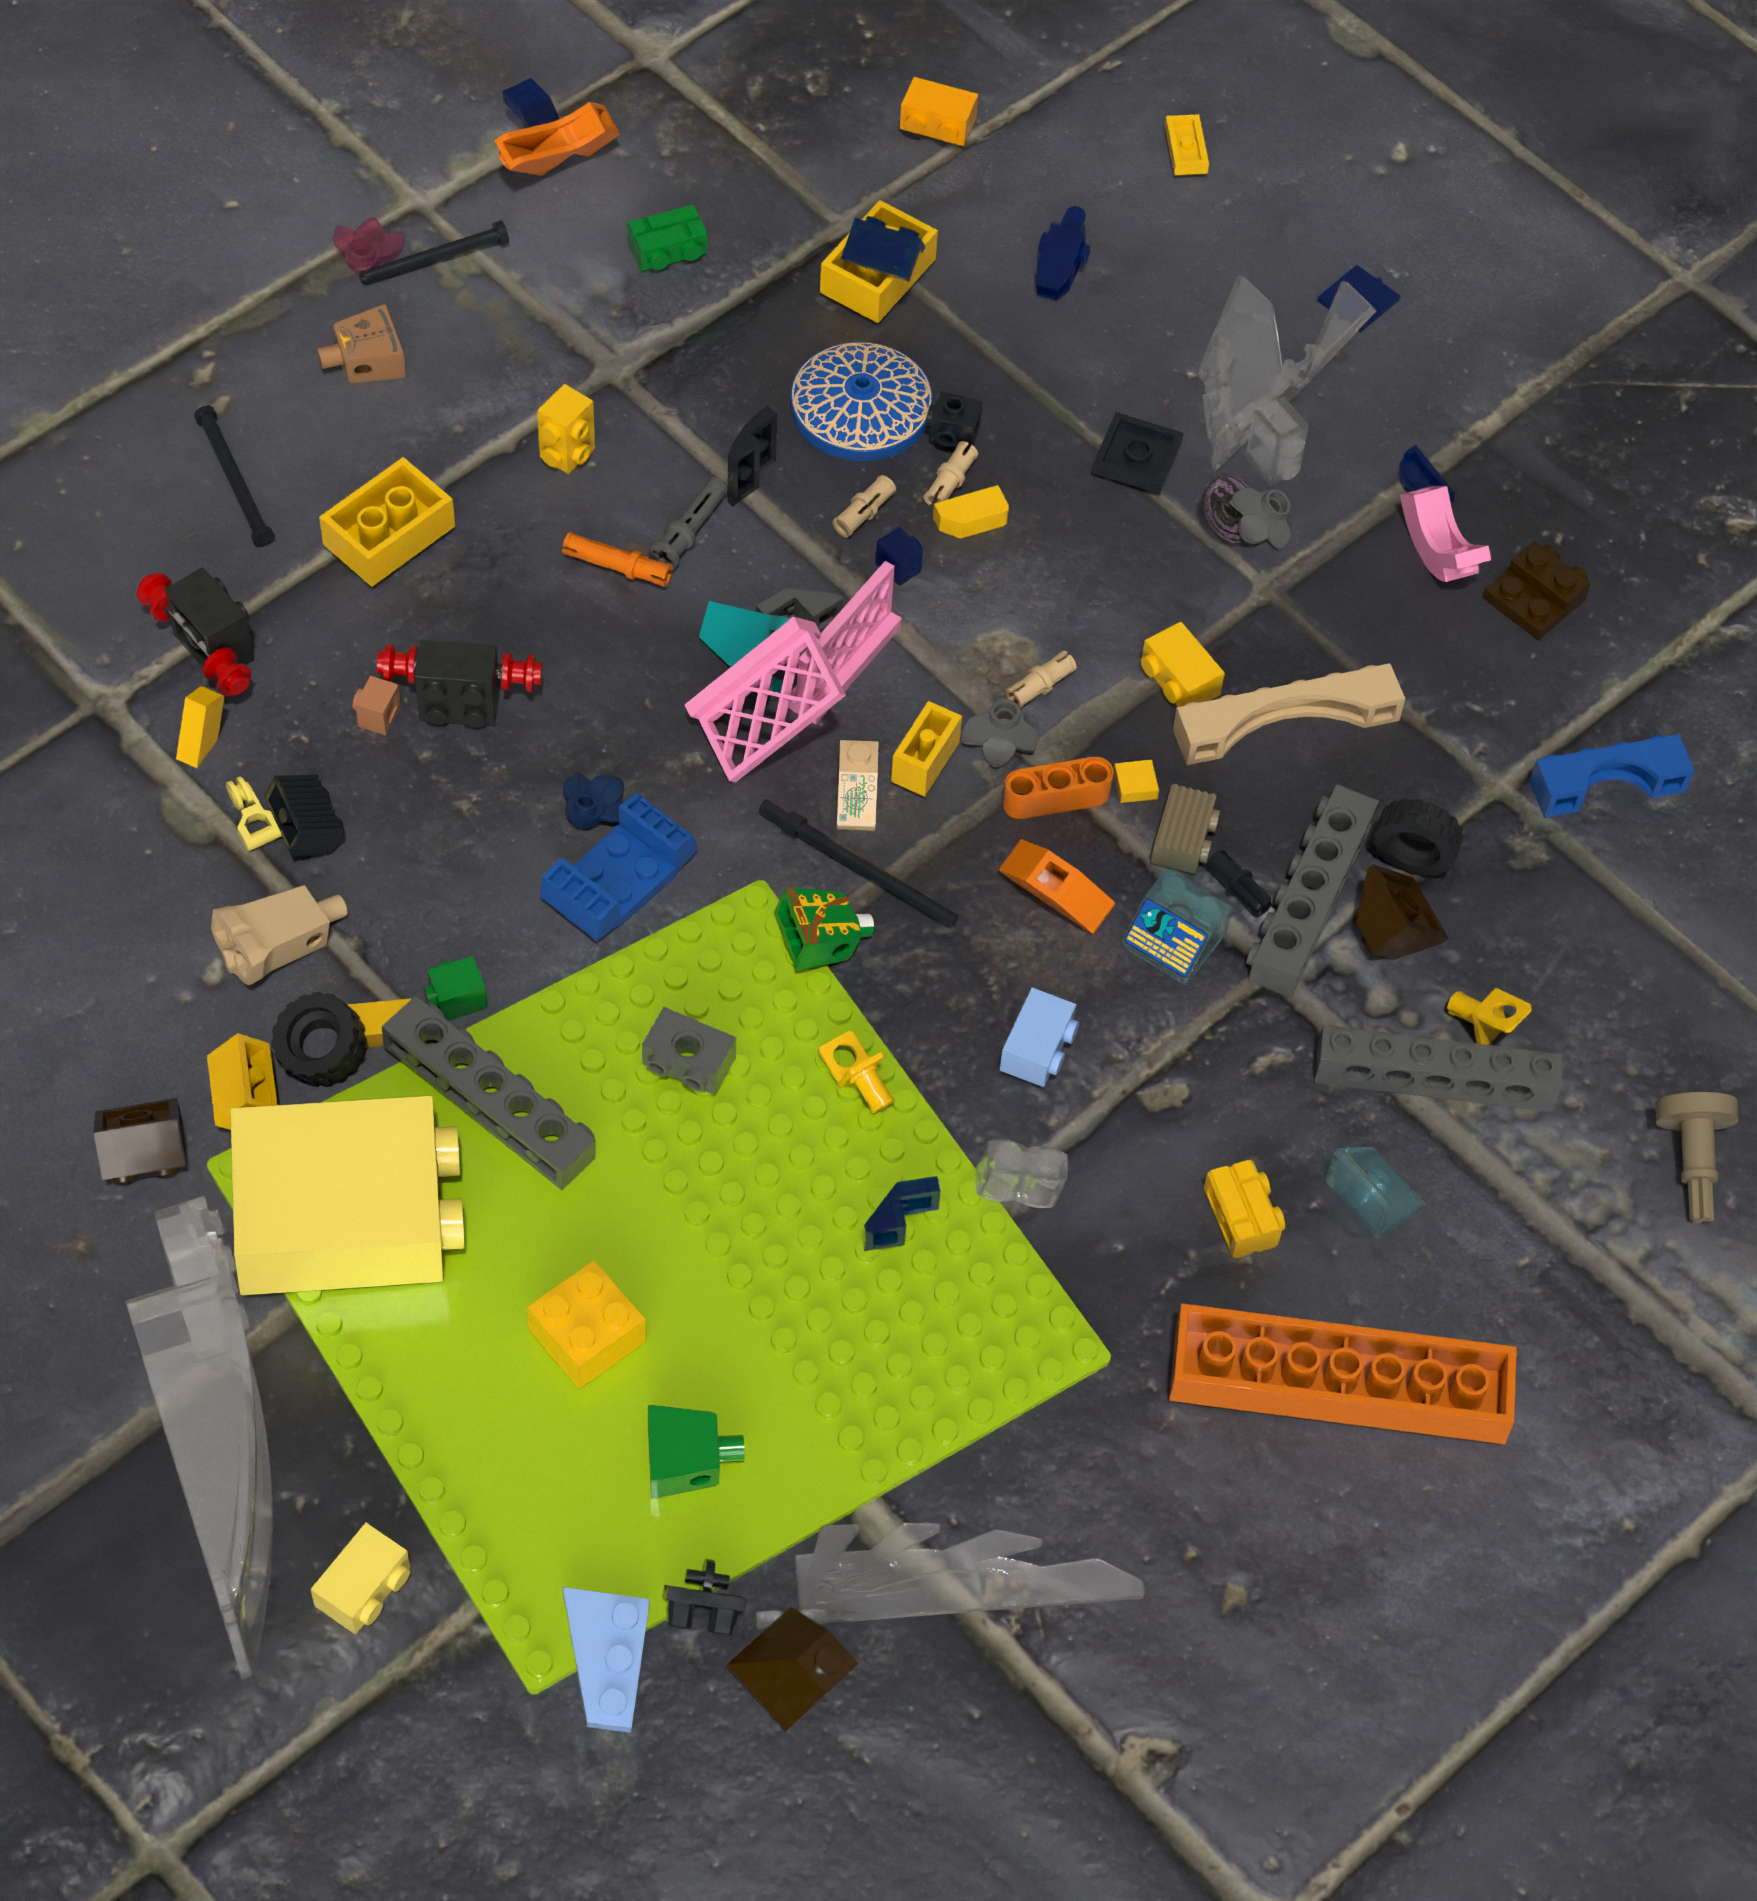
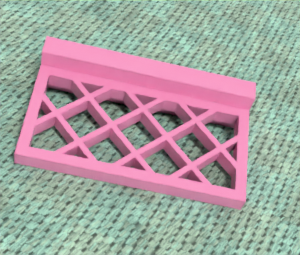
(854, 636)
(757, 669)

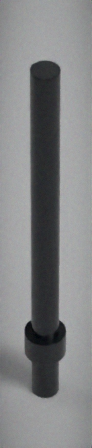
(797, 826)

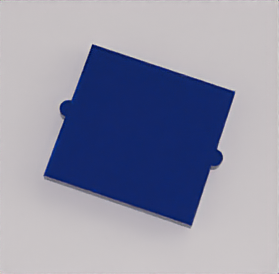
(1369, 287)

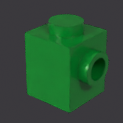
(456, 988)

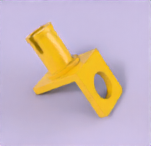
(1489, 1014)
(861, 1073)

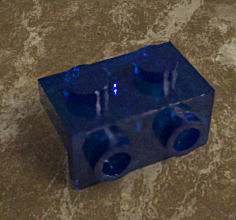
(882, 248)

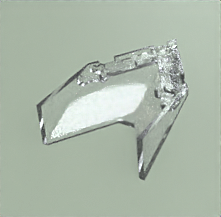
(1245, 362)

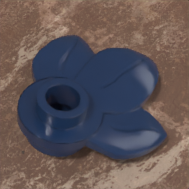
(592, 800)

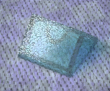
(1372, 1189)

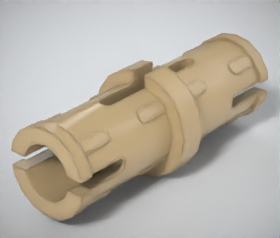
(951, 474)
(855, 514)
(1041, 679)

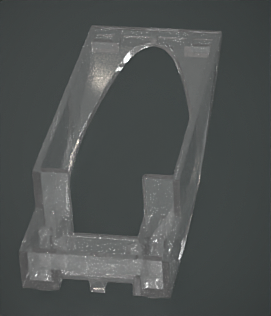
(212, 1415)

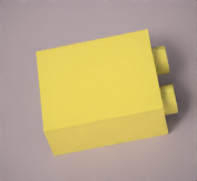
(342, 1195)

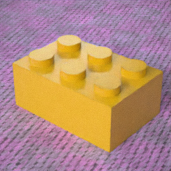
(867, 290)
(387, 521)

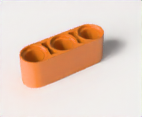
(1043, 799)

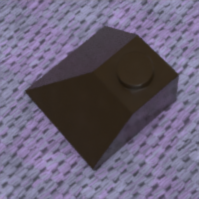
(1396, 915)
(791, 1666)

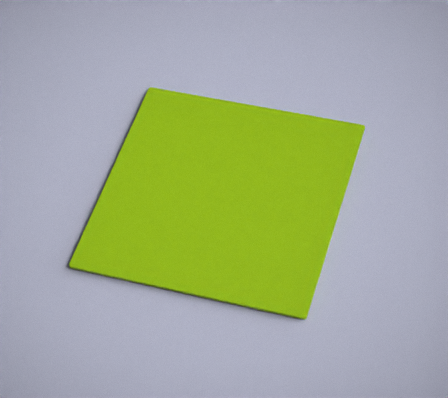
(743, 1254)

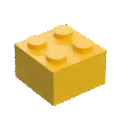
(586, 1324)

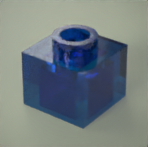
(902, 552)

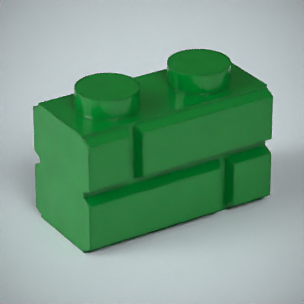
(667, 238)

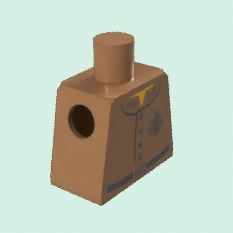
(365, 348)

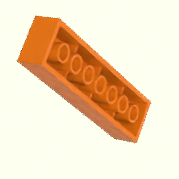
(1344, 1374)

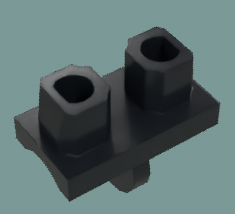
(723, 1607)

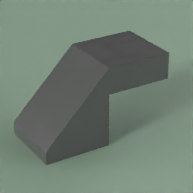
(803, 604)

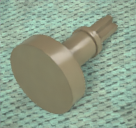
(1697, 1118)

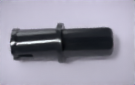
(1239, 882)

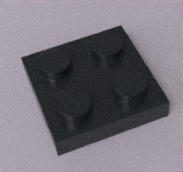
(1137, 452)

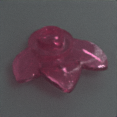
(367, 244)

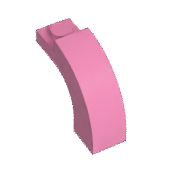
(1437, 535)

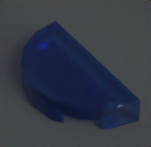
(1418, 472)

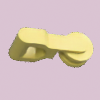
(243, 792)

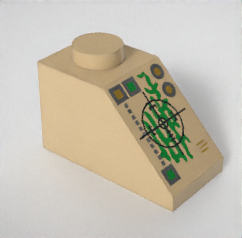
(857, 785)

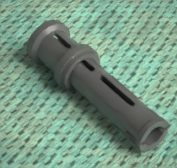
(681, 533)

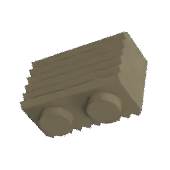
(1184, 829)

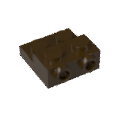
(1538, 590)

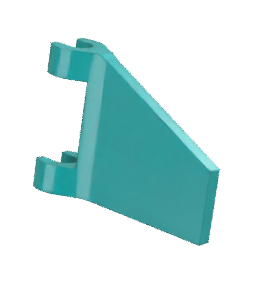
(737, 631)

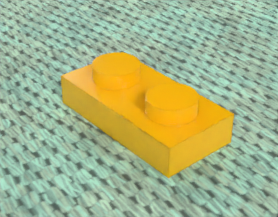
(1186, 144)

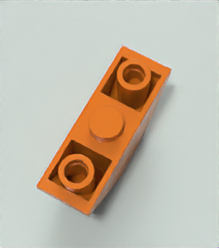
(1058, 885)

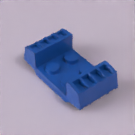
(620, 869)

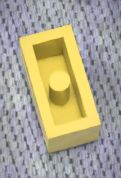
(361, 1579)

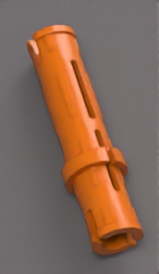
(630, 563)

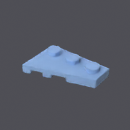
(608, 1650)

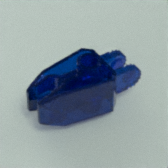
(1062, 254)

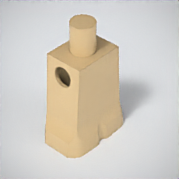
(273, 931)

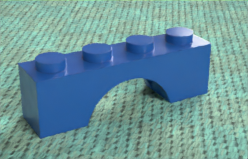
(1654, 765)

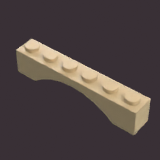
(1358, 697)

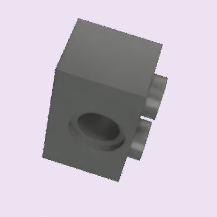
(676, 1034)

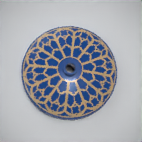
(861, 401)

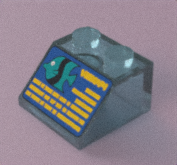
(1177, 926)

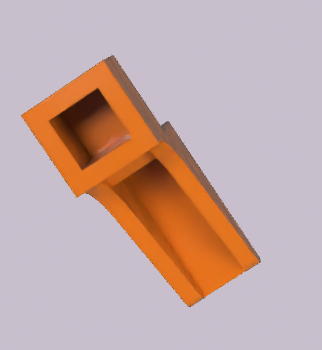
(546, 145)

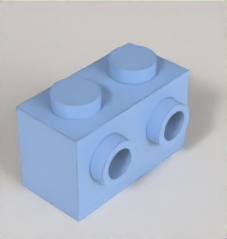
(1038, 1038)

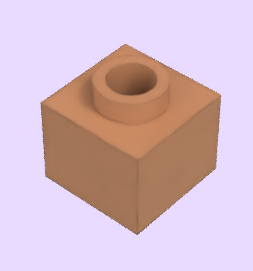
(377, 705)

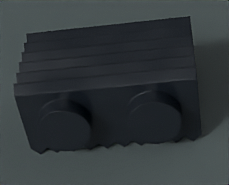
(304, 814)

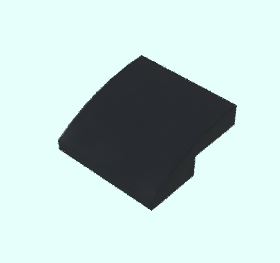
(750, 454)

